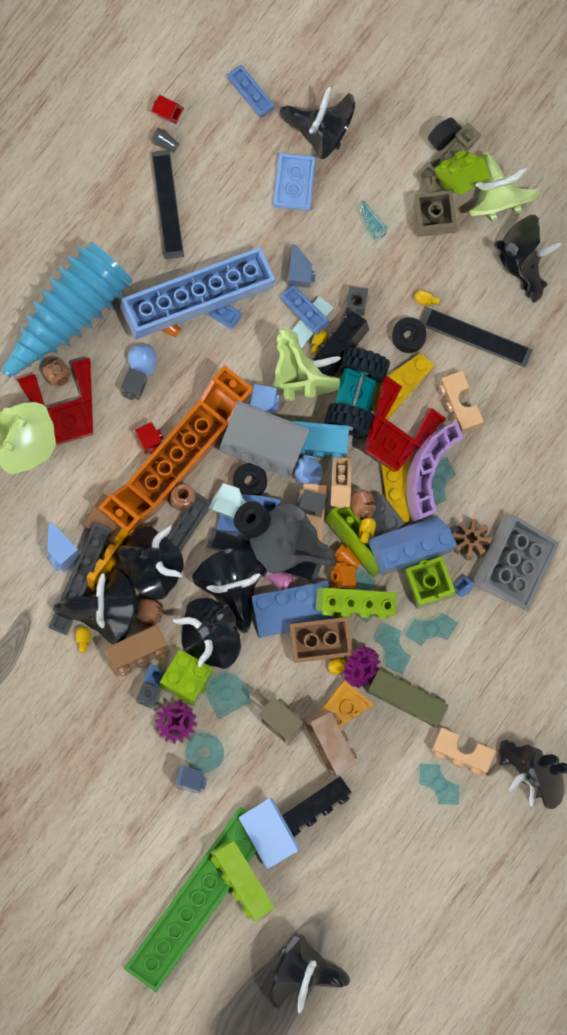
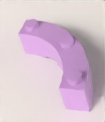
(423, 467)

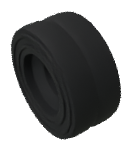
(444, 133)
(409, 324)
(250, 470)
(258, 526)

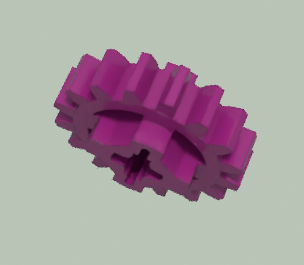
(361, 667)
(168, 729)

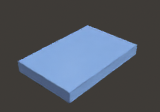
(294, 182)
(269, 833)

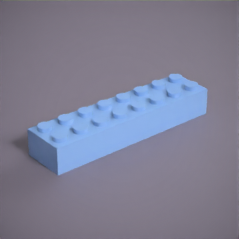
(197, 293)

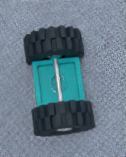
(356, 392)

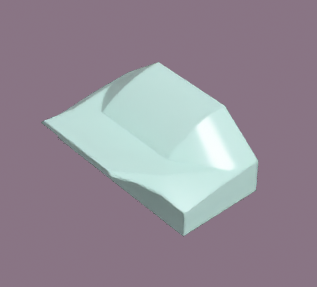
(227, 501)

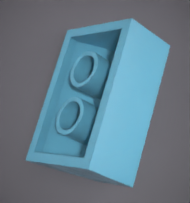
(325, 440)

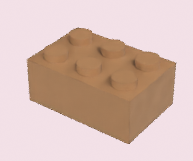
(320, 639)
(137, 650)
(330, 741)

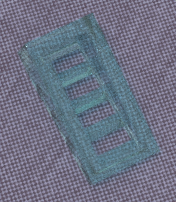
(374, 223)

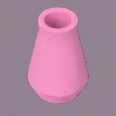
(281, 580)

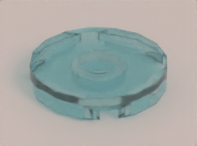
(201, 741)

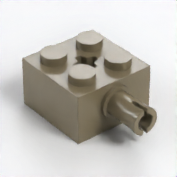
(438, 202)
(278, 717)

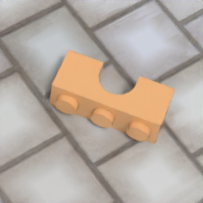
(466, 417)
(447, 748)

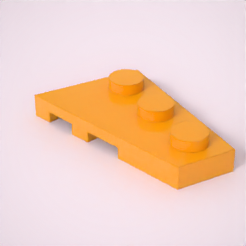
(347, 703)

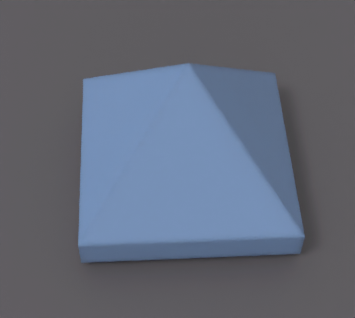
(463, 586)
(153, 675)

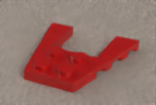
(71, 419)
(387, 441)

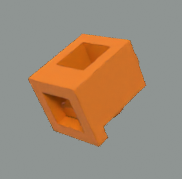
(343, 576)

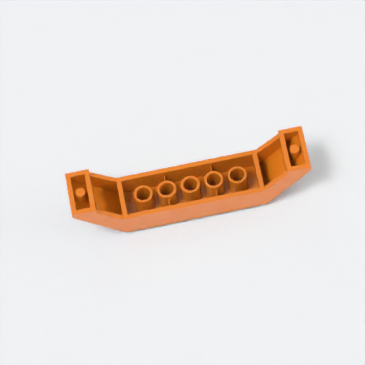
(178, 453)

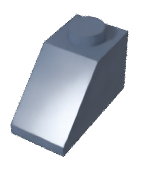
(300, 269)
(190, 779)

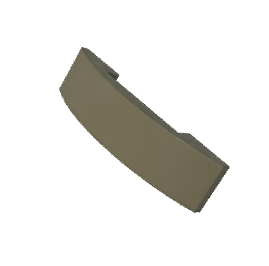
(464, 140)

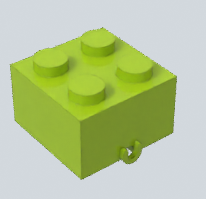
(462, 172)
(430, 582)
(185, 678)

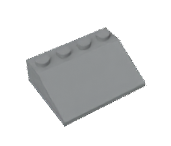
(263, 439)
(515, 562)

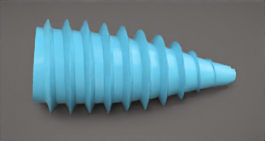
(69, 306)

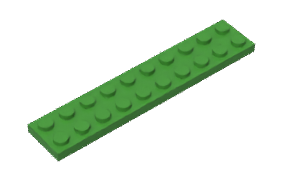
(187, 912)

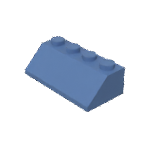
(411, 545)
(280, 608)

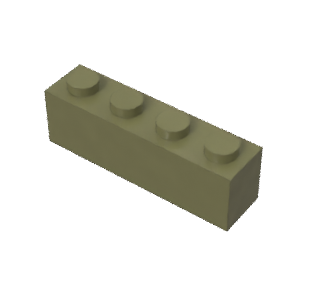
(407, 698)

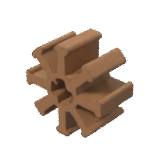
(478, 540)

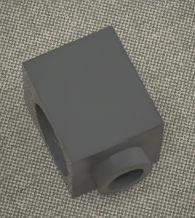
(357, 293)
(133, 384)
(312, 503)
(149, 696)

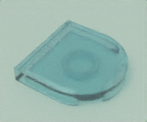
(227, 694)

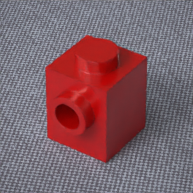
(167, 109)
(149, 437)

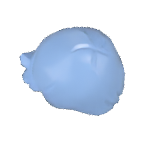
(142, 358)
(308, 470)

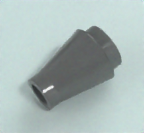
(164, 140)

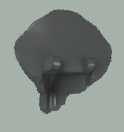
(290, 541)

